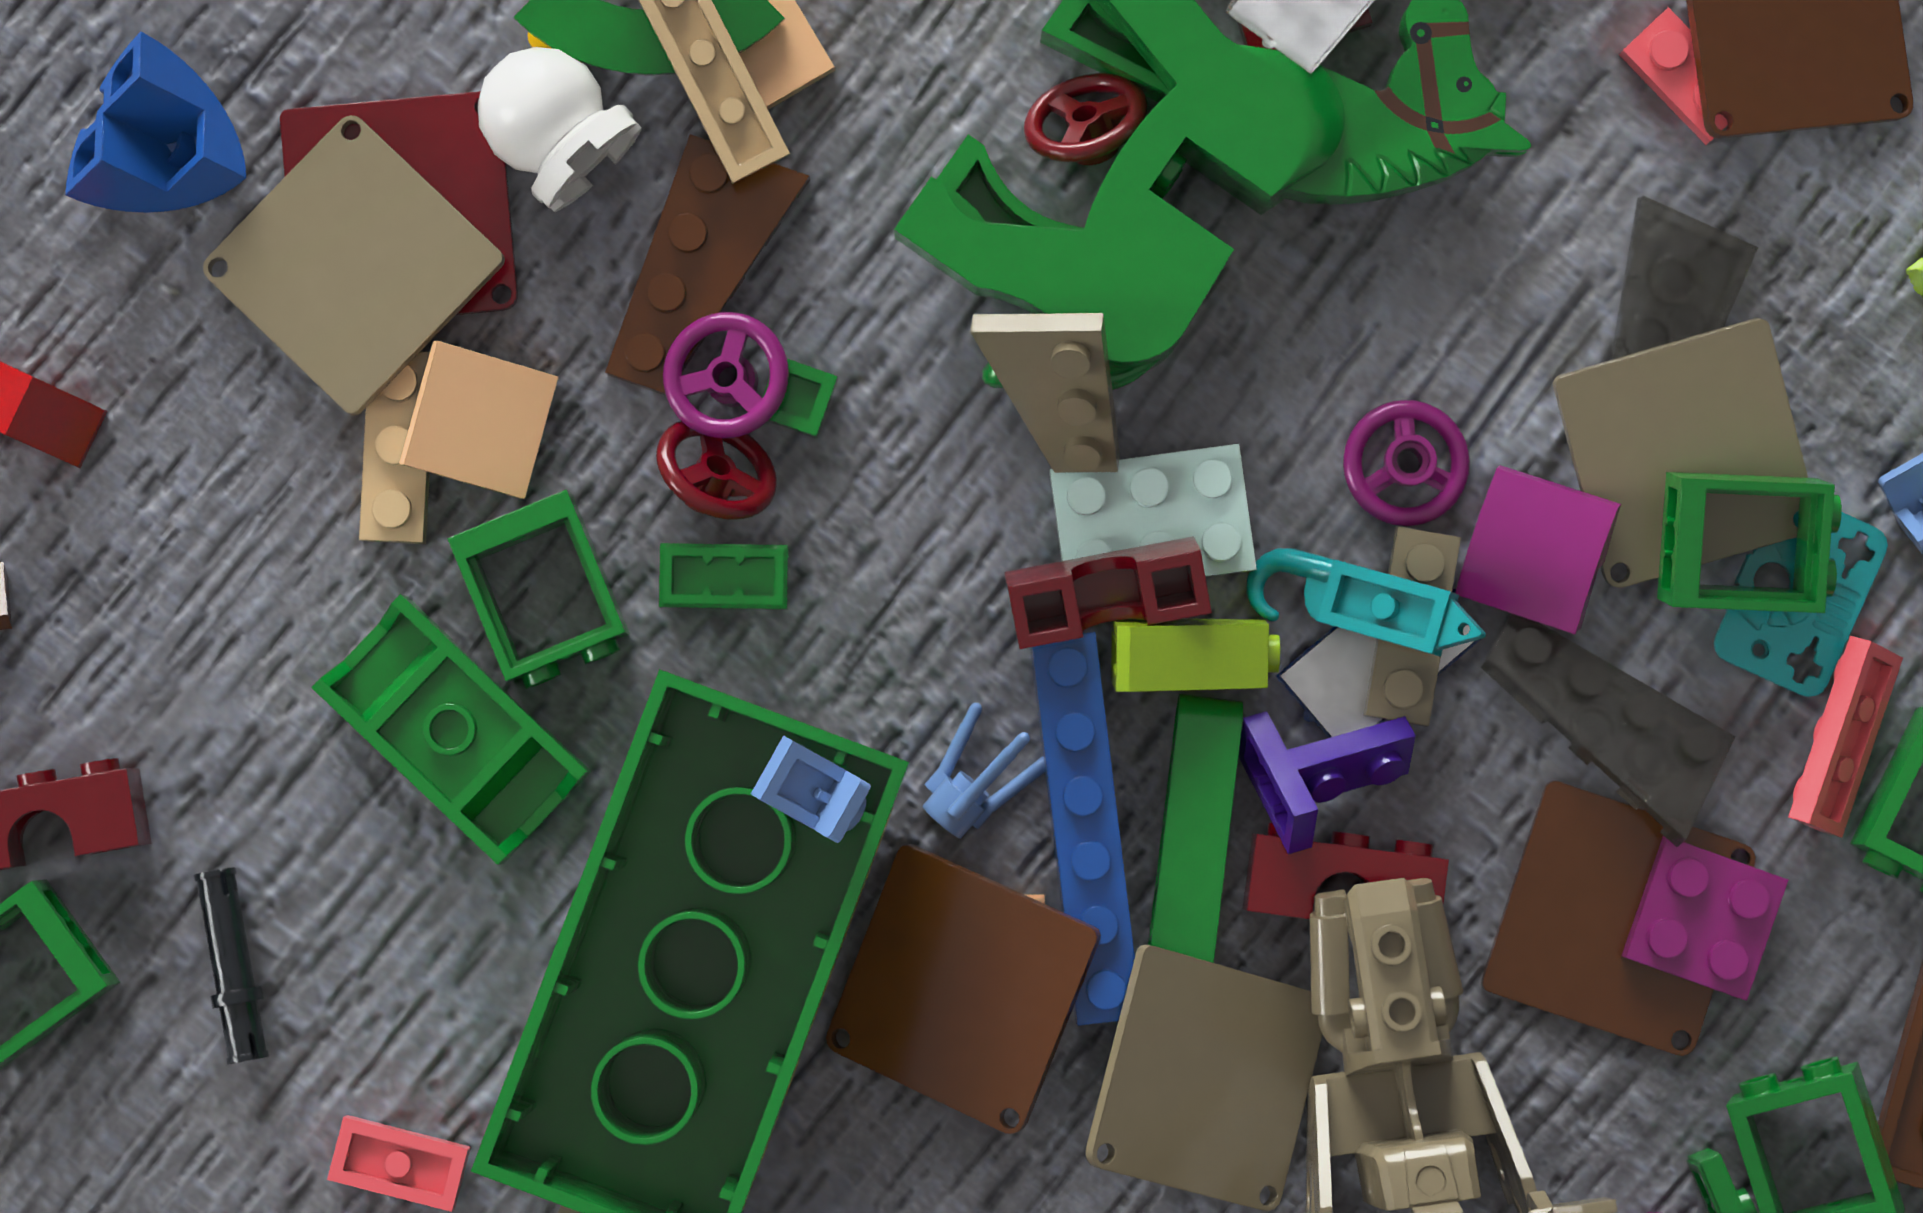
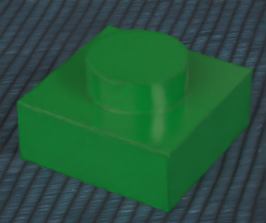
(805, 399)

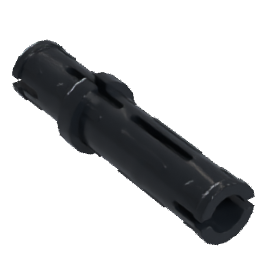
(231, 966)

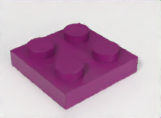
(1705, 918)

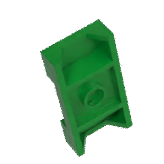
(452, 730)

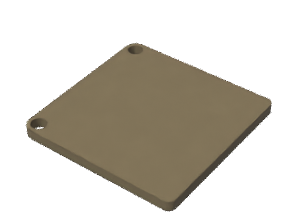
(353, 264)
(1687, 409)
(1206, 1079)

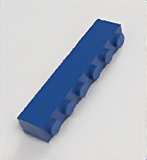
(1085, 816)

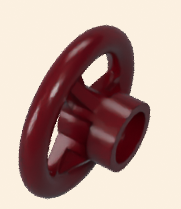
(1092, 127)
(715, 477)

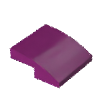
(1537, 549)

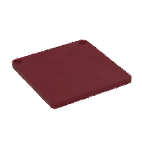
(442, 144)

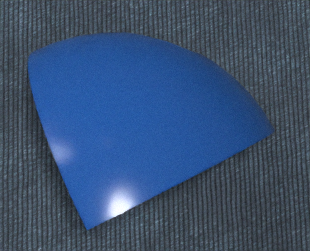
(156, 138)

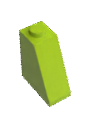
(1192, 654)

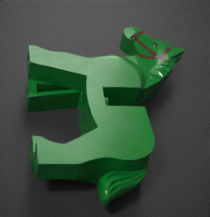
(1234, 117)

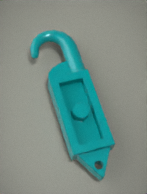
(1367, 601)

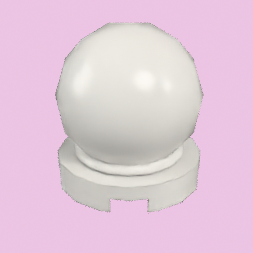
(549, 119)

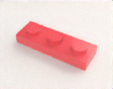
(1845, 736)

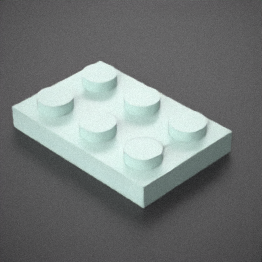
(1159, 502)

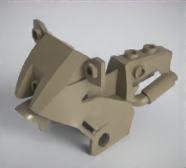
(1402, 1092)

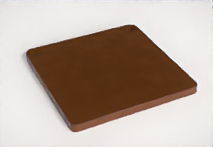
(1798, 64)
(1574, 914)
(962, 988)

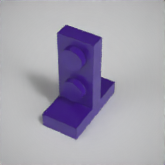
(1319, 770)

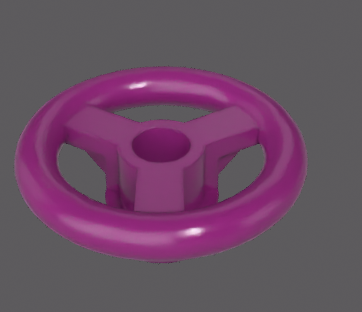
(742, 391)
(1403, 415)

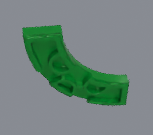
(623, 37)

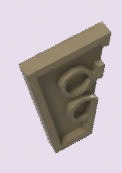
(1058, 383)

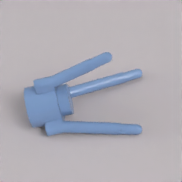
(961, 800)

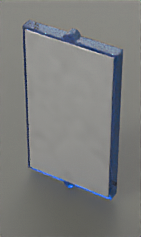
(1334, 678)

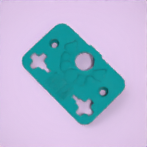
(1794, 631)

